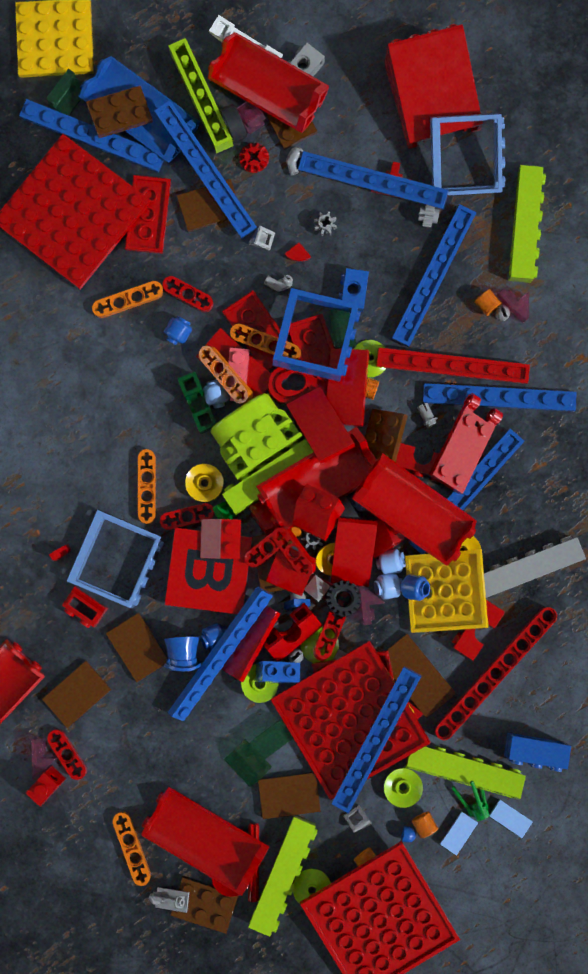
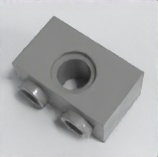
(309, 56)

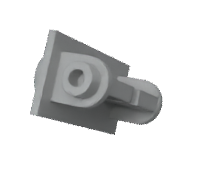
(170, 899)

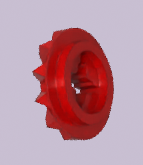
(254, 166)

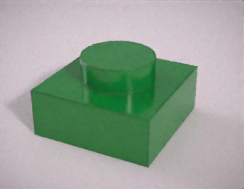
(224, 511)

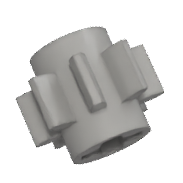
(428, 215)
(321, 220)
(313, 543)

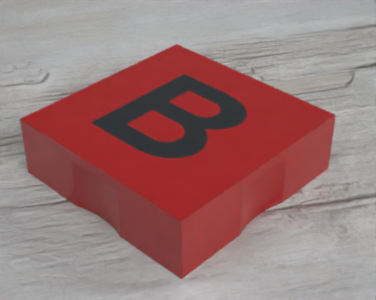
(205, 582)

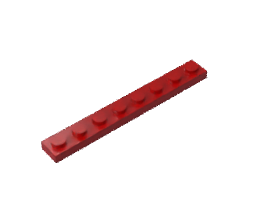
(453, 365)

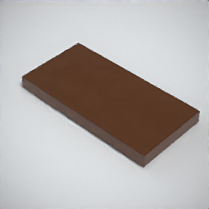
(432, 688)

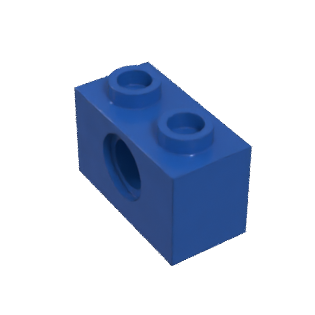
(358, 279)
(277, 672)

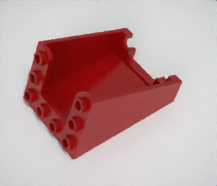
(432, 79)

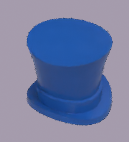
(182, 653)

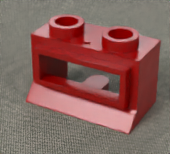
(89, 601)

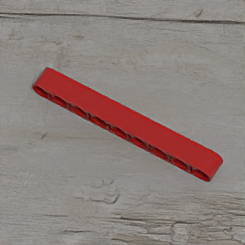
(499, 663)

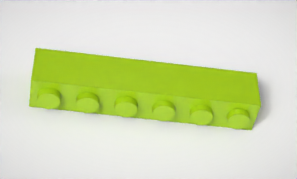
(201, 95)
(525, 224)
(245, 492)
(463, 770)
(281, 876)

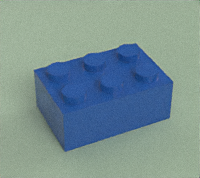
(537, 752)

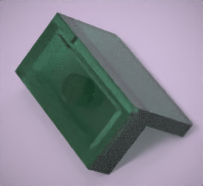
(66, 93)
(338, 324)
(271, 739)
(247, 763)

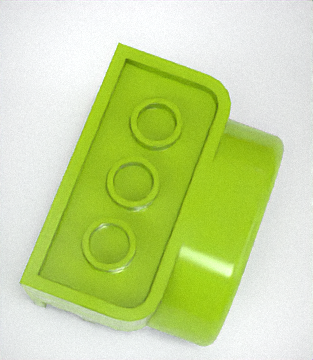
(254, 435)

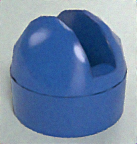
(408, 834)

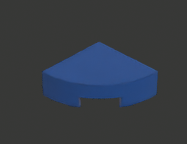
(290, 605)

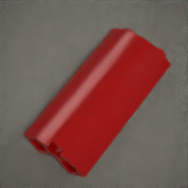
(267, 82)
(336, 477)
(415, 510)
(17, 677)
(204, 840)

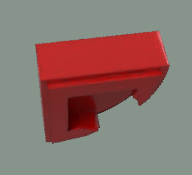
(298, 253)
(59, 553)

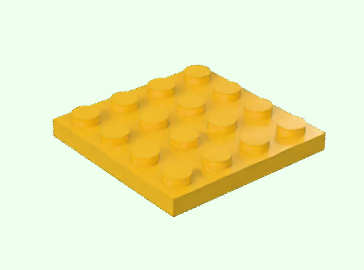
(54, 37)
(455, 593)

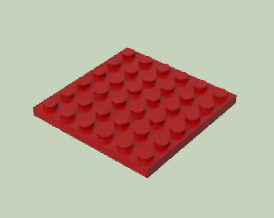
(72, 211)
(335, 712)
(380, 916)

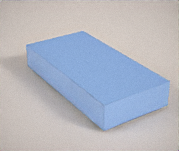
(510, 818)
(458, 833)

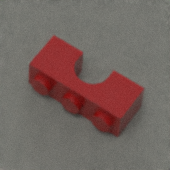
(406, 459)
(466, 641)
(283, 643)

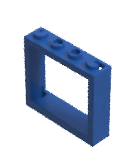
(306, 367)

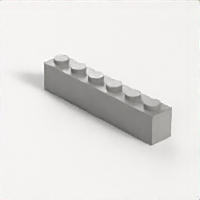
(533, 565)

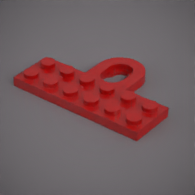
(315, 344)

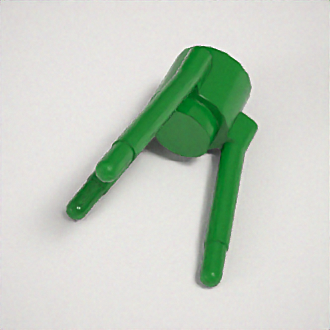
(479, 808)

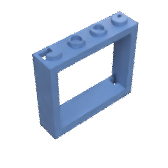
(498, 145)
(87, 547)

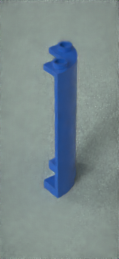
(116, 77)

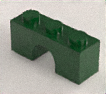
(196, 400)

